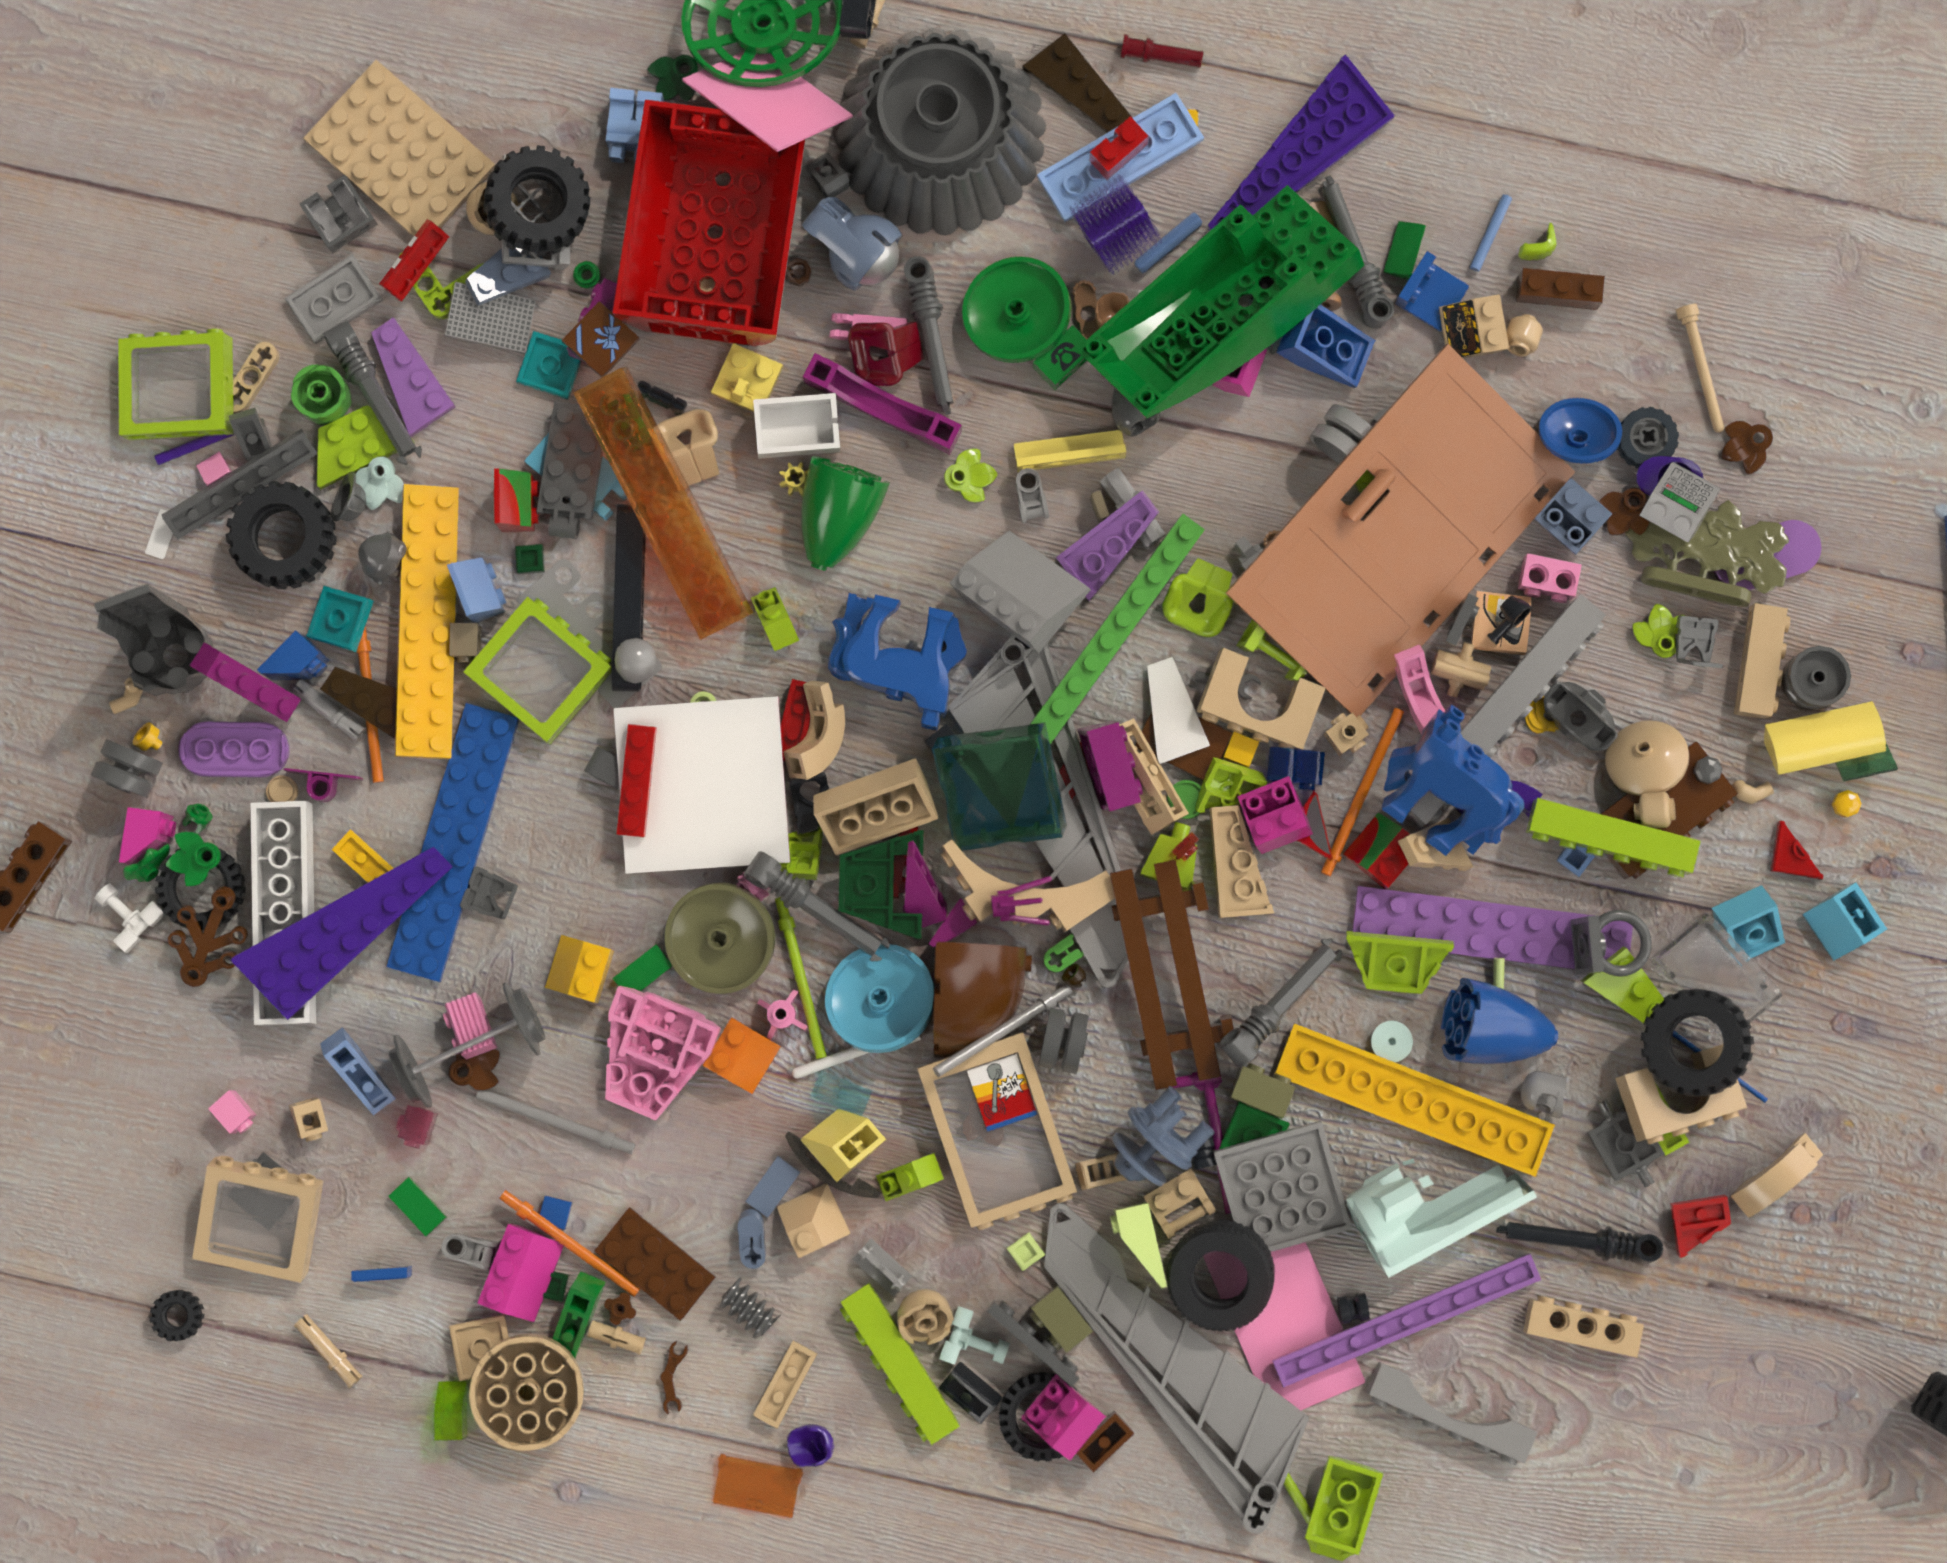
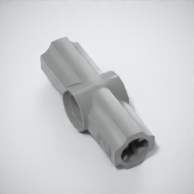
(1121, 492)

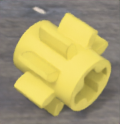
(791, 485)

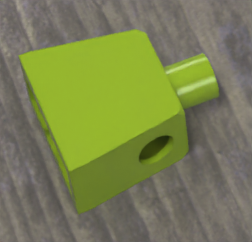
(1160, 852)

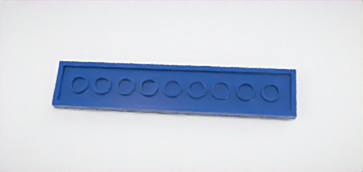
(458, 835)

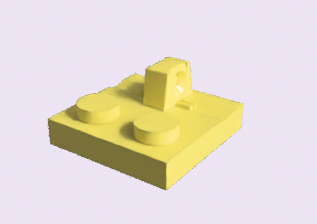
(746, 377)

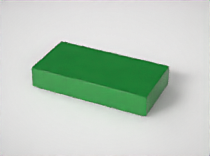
(644, 970)
(417, 1206)

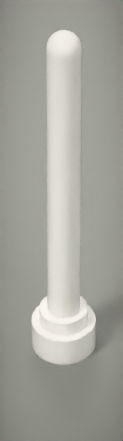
(830, 1061)

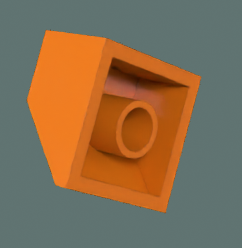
(742, 1055)

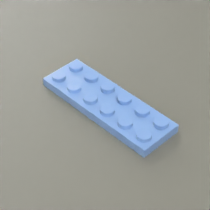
(1169, 133)

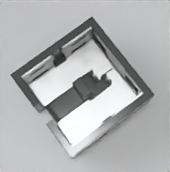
(340, 216)

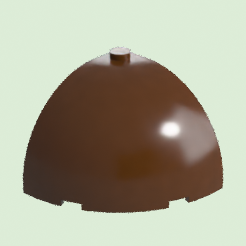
(975, 991)

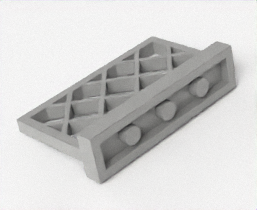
(559, 260)

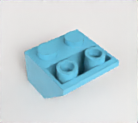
(1844, 921)

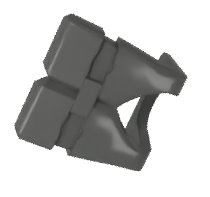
(1699, 634)
(482, 892)

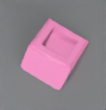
(213, 468)

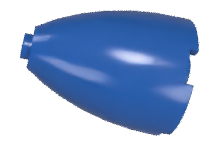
(1493, 1025)

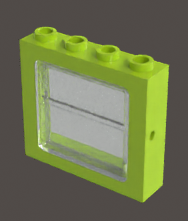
(175, 385)
(539, 669)

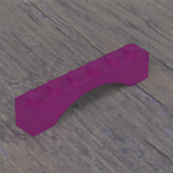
(911, 419)

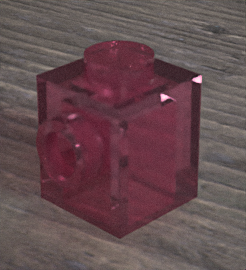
(416, 1126)

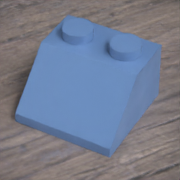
(477, 589)

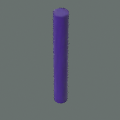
(188, 447)

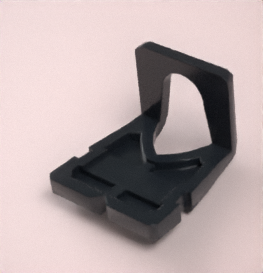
(804, 808)

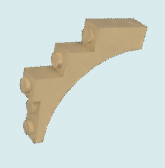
(1066, 904)

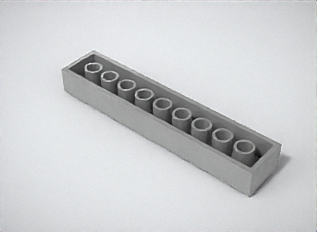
(1522, 686)

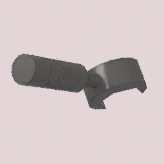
(1203, 678)

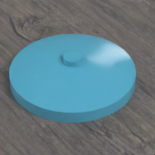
(880, 1002)

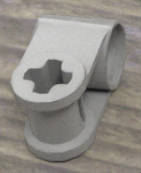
(1031, 497)
(471, 1250)

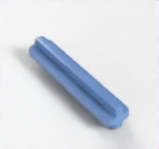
(1168, 243)

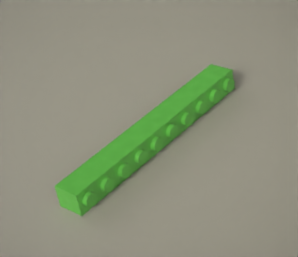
(1118, 625)

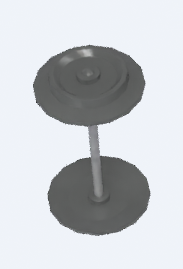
(410, 1074)

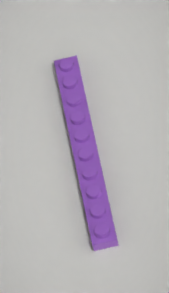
(1406, 1320)

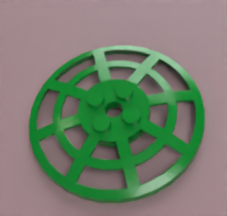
(760, 39)

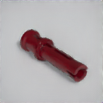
(1148, 50)

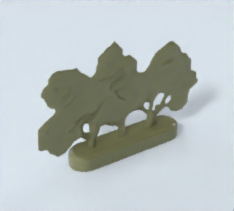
(1716, 545)

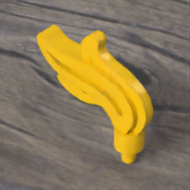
(1536, 721)

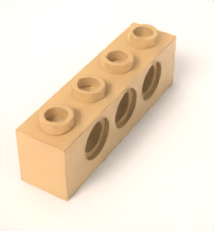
(1625, 1342)

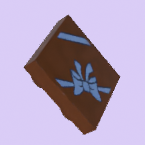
(600, 339)

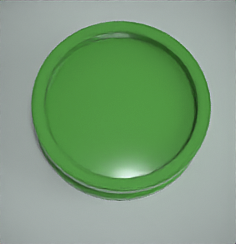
(1188, 793)

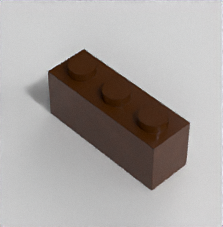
(1560, 289)

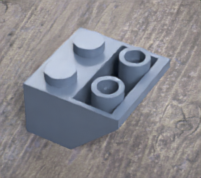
(1573, 516)

